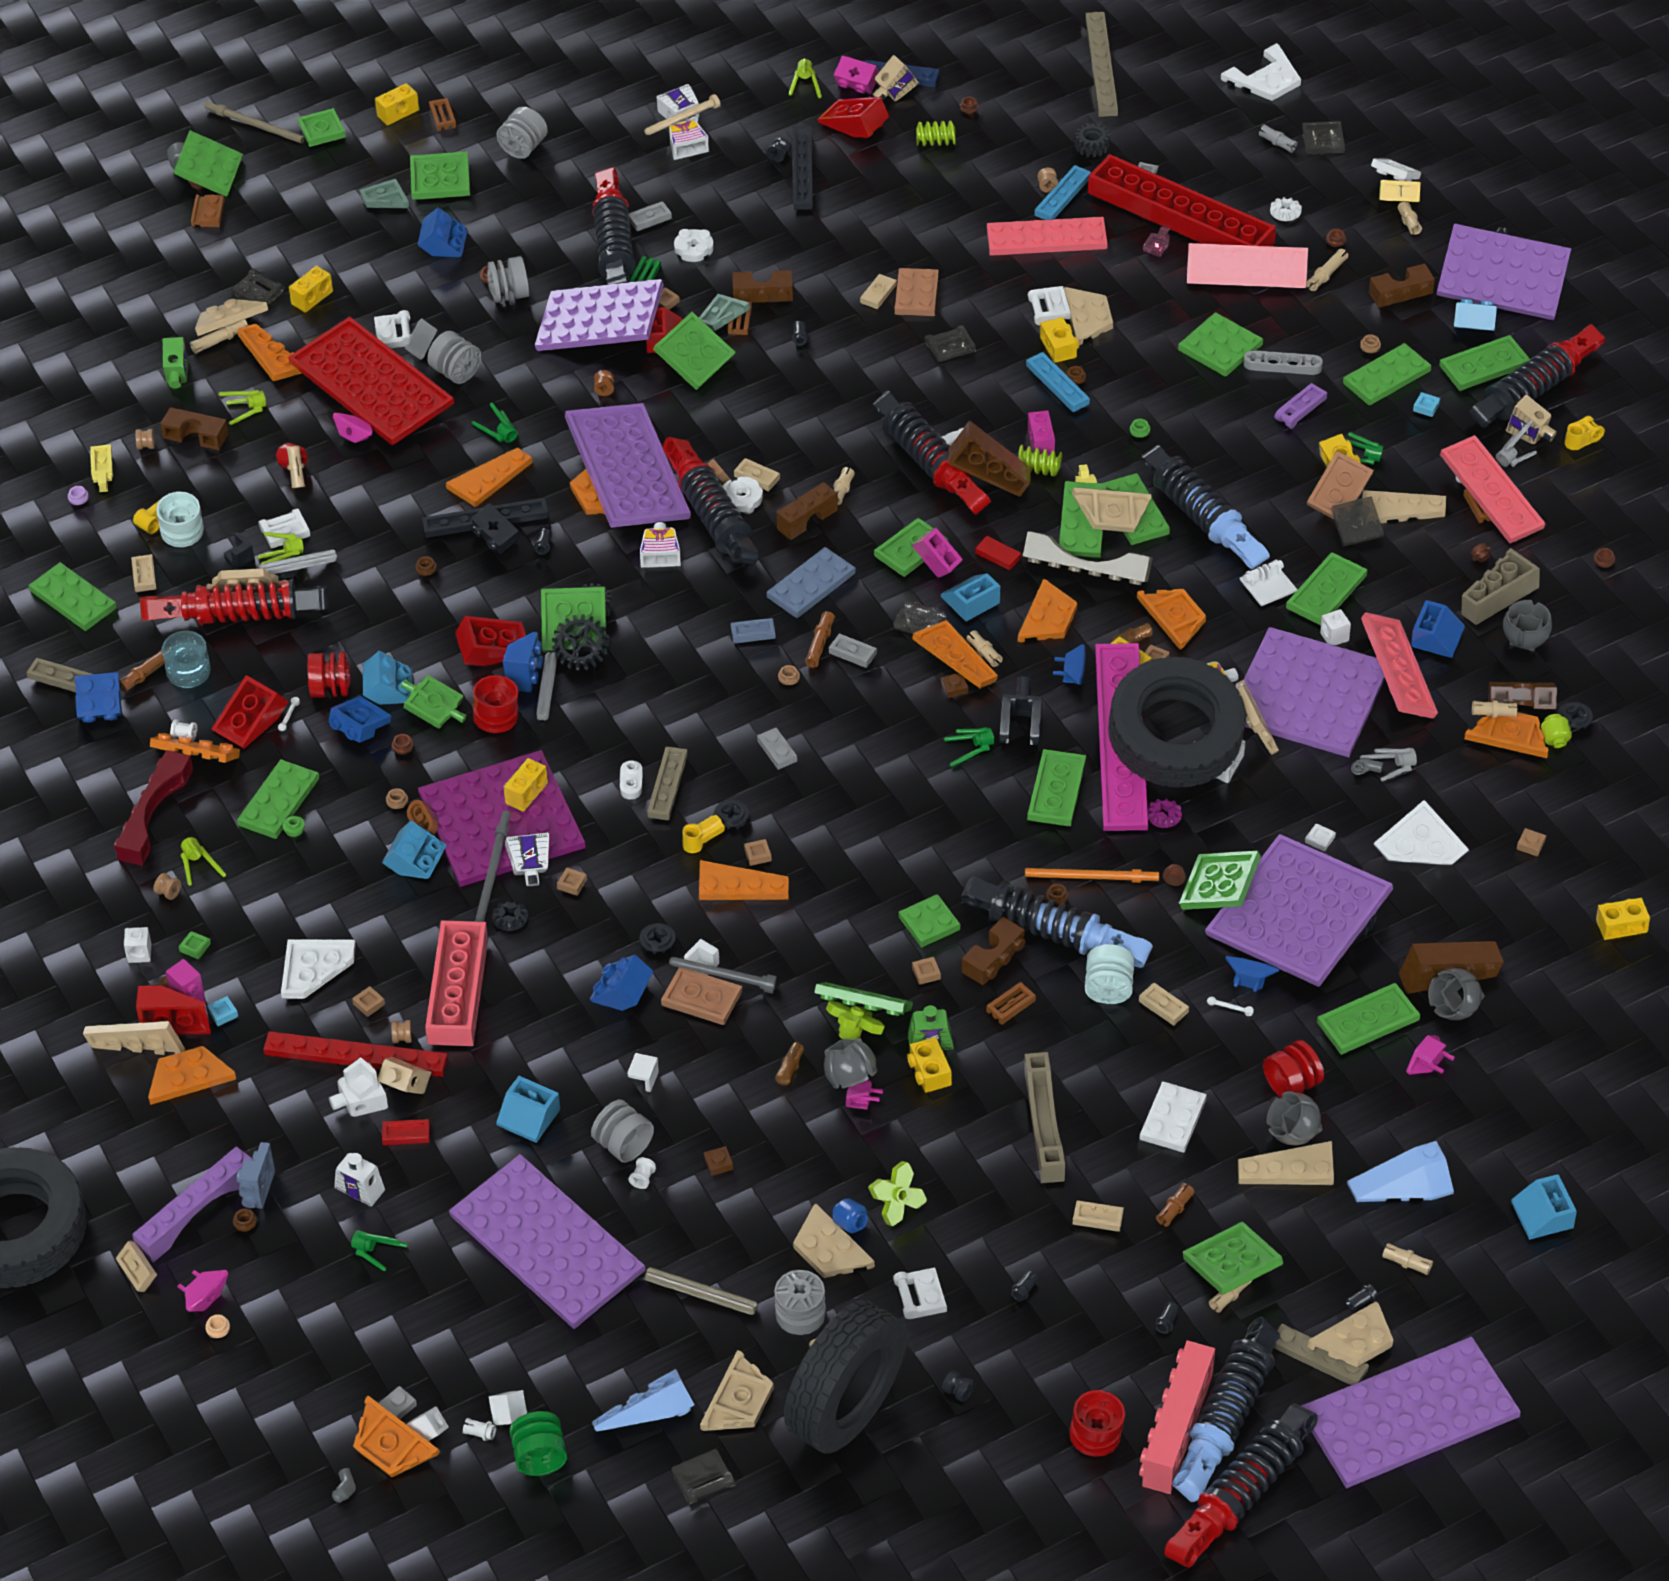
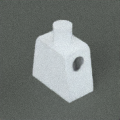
(373, 1102)

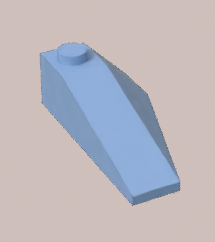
(1413, 1174)
(663, 1400)

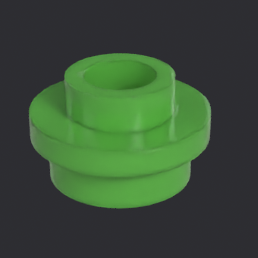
(1139, 428)
(294, 826)

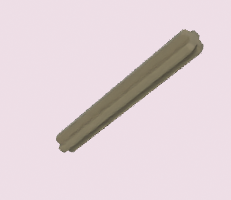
(701, 1291)

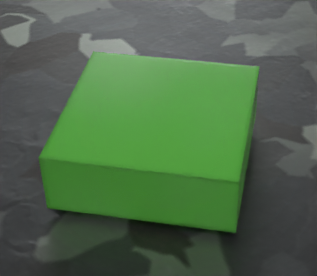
(194, 945)

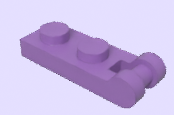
(1300, 405)

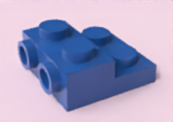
(98, 697)
(358, 718)

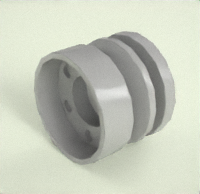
(521, 132)
(508, 279)
(454, 357)
(622, 1131)
(800, 1302)

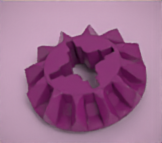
(1160, 819)

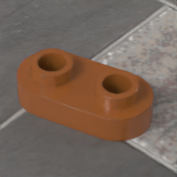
(422, 815)

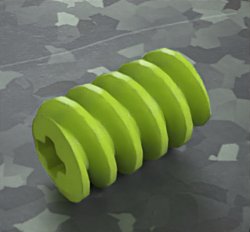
(935, 133)
(1041, 461)

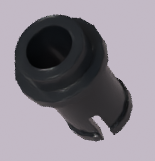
(799, 336)
(542, 544)
(1021, 1290)
(1359, 1299)
(1165, 1322)

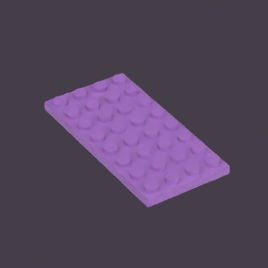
(627, 465)
(547, 1241)
(1410, 1412)

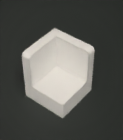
(703, 953)
(644, 1068)
(360, 1078)
(507, 1407)
(429, 1424)

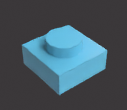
(1426, 404)
(222, 1011)

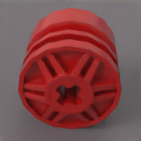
(328, 674)
(495, 704)
(1293, 1069)
(1097, 1423)

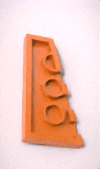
(267, 352)
(486, 479)
(953, 650)
(224, 752)
(737, 883)

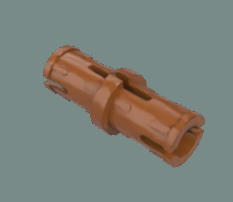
(1175, 1204)

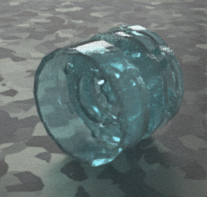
(186, 659)

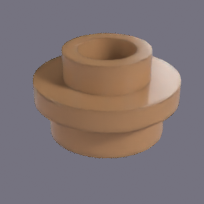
(1370, 344)
(788, 675)
(396, 799)

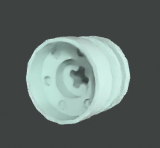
(180, 519)
(1109, 974)

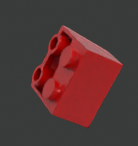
(662, 325)

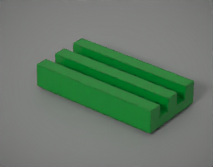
(656, 266)

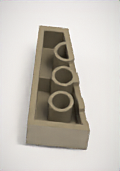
(1500, 587)

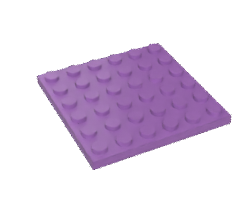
(1313, 690)
(1301, 910)

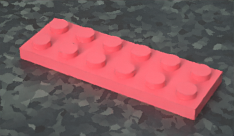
(1046, 236)
(1247, 265)
(1492, 489)
(1399, 665)

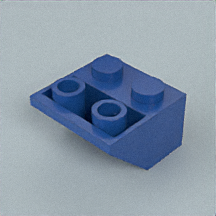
(442, 235)
(1437, 630)
(522, 661)
(622, 983)

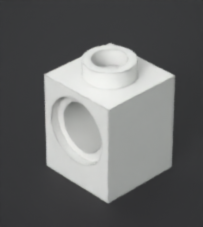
(1335, 627)
(137, 945)

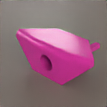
(352, 427)
(1428, 1056)
(860, 1095)
(204, 1289)

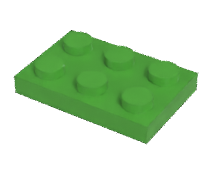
(898, 550)

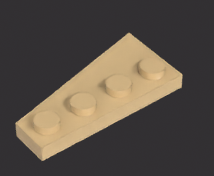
(1405, 505)
(136, 1037)
(1293, 1166)

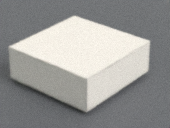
(1320, 837)

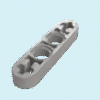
(1283, 360)

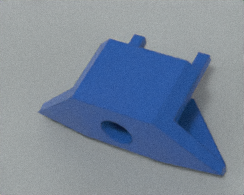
(1074, 665)
(1250, 973)

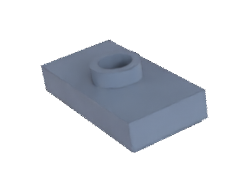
(753, 630)

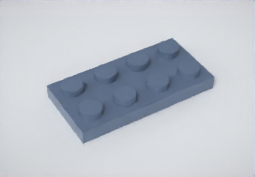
(811, 582)

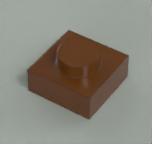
(954, 685)
(718, 1161)

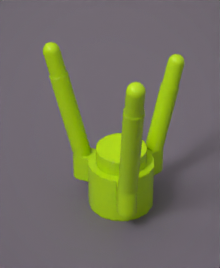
(805, 70)
(254, 399)
(292, 547)
(193, 851)

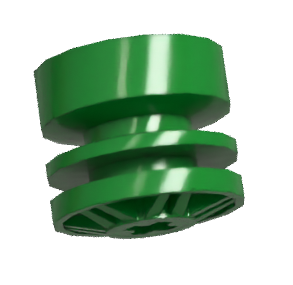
(538, 1443)

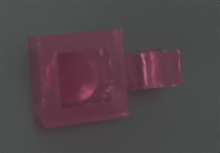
(1157, 243)

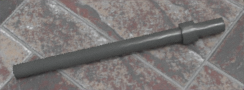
(501, 833)

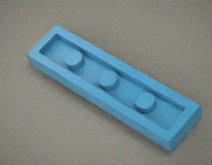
(1062, 193)
(1058, 382)

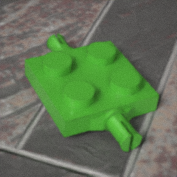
(433, 701)

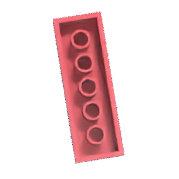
(456, 983)
(1177, 1416)

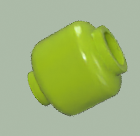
(1556, 730)

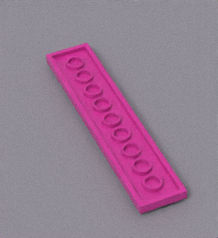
(1122, 790)

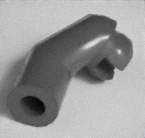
(1364, 765)
(346, 1487)

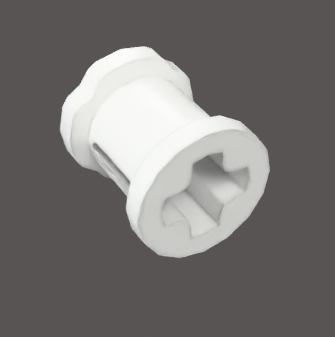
(183, 730)
(641, 1175)

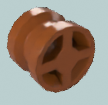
(603, 383)

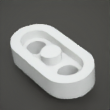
(631, 779)

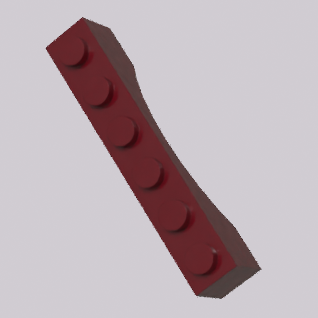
(171, 774)

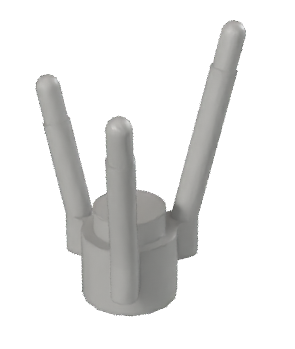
(1508, 453)
(1403, 758)

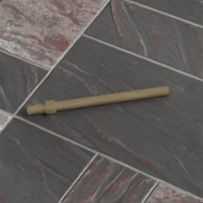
(223, 111)

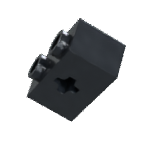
(493, 520)

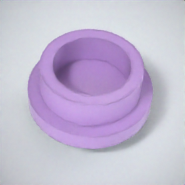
(77, 495)

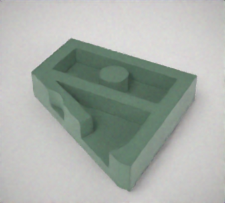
(384, 195)
(722, 311)

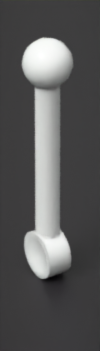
(294, 702)
(1248, 1011)

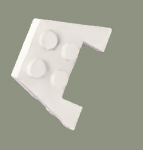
(1269, 81)

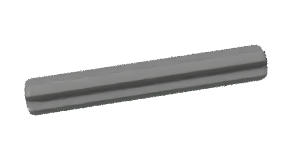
(300, 562)
(546, 686)

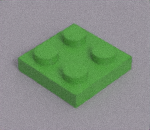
(321, 127)
(929, 920)

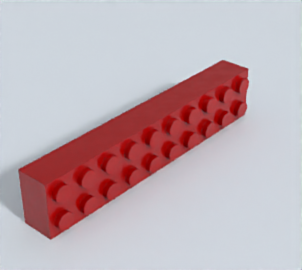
(1176, 206)

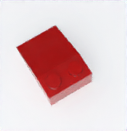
(855, 116)
(486, 639)
(249, 712)
(164, 1004)

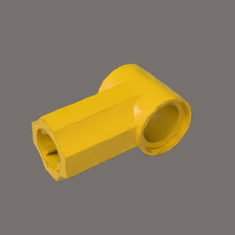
(147, 519)
(696, 834)

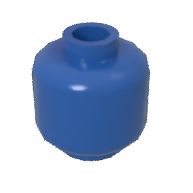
(850, 1215)

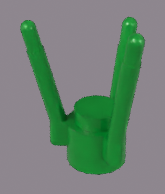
(505, 429)
(1372, 449)
(981, 737)
(366, 1242)

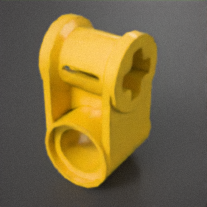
(1583, 433)

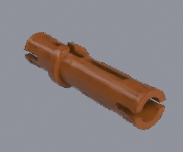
(822, 632)
(139, 673)

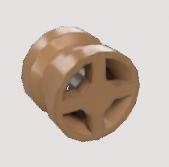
(1047, 179)
(145, 439)
(168, 886)
(402, 1031)

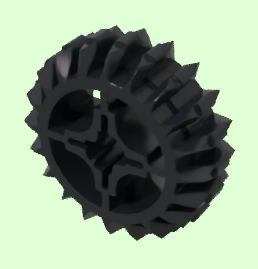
(575, 659)

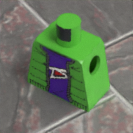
(175, 369)
(931, 1024)

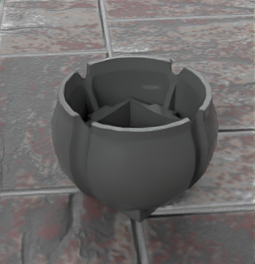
(1532, 619)
(1445, 998)
(849, 1063)
(1294, 1118)

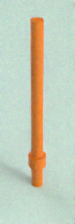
(1134, 875)

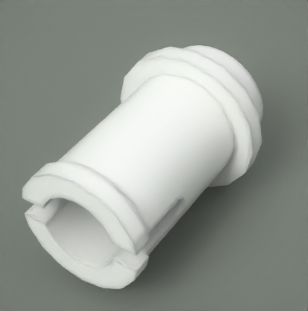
(480, 1429)

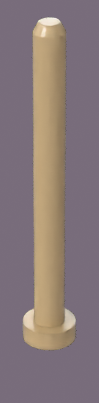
(712, 102)

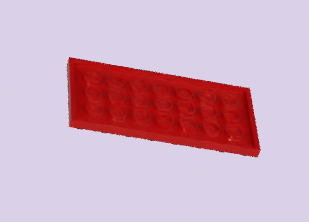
(371, 380)

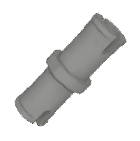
(1277, 138)

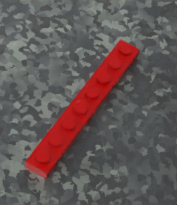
(348, 1052)

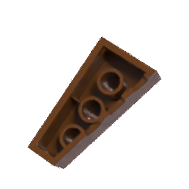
(988, 460)
(1428, 959)

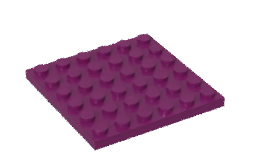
(472, 806)

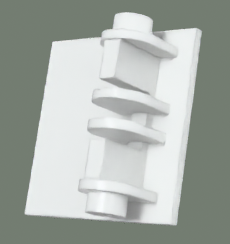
(1268, 583)

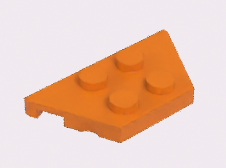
(586, 494)
(1174, 613)
(1049, 614)
(1511, 733)
(187, 1073)
(390, 1441)

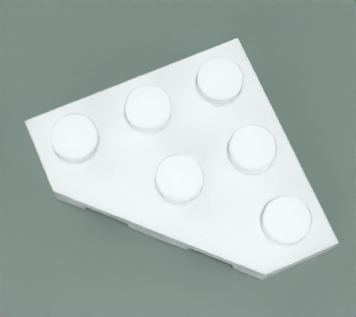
(1421, 839)
(313, 964)

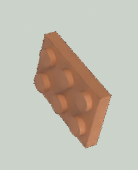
(916, 292)
(1339, 484)
(701, 995)

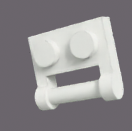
(1055, 302)
(386, 329)
(285, 524)
(927, 1291)

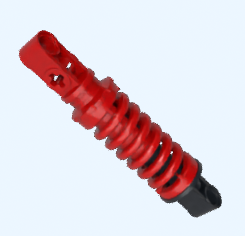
(208, 605)

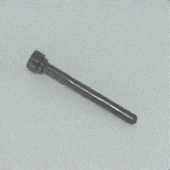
(765, 982)

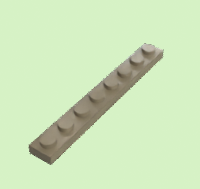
(1101, 64)

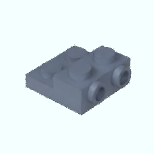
(256, 1177)

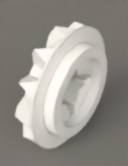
(1283, 213)

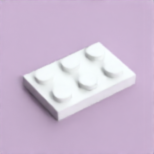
(1173, 1117)

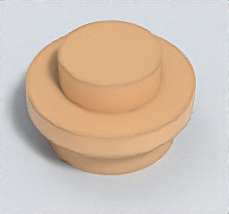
(217, 1326)

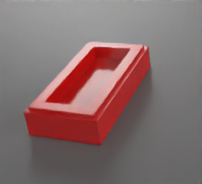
(998, 553)
(405, 1132)

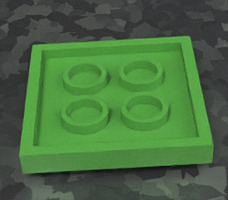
(208, 163)
(440, 175)
(1220, 344)
(694, 350)
(565, 603)
(1220, 880)
(1232, 1258)

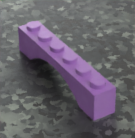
(162, 1229)

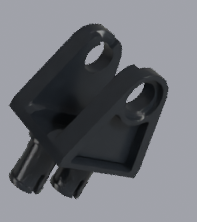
(1021, 705)

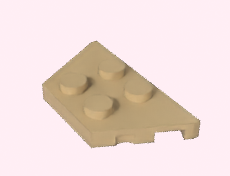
(1088, 313)
(226, 314)
(1111, 508)
(243, 577)
(1254, 717)
(828, 1246)
(1356, 1337)
(739, 1397)

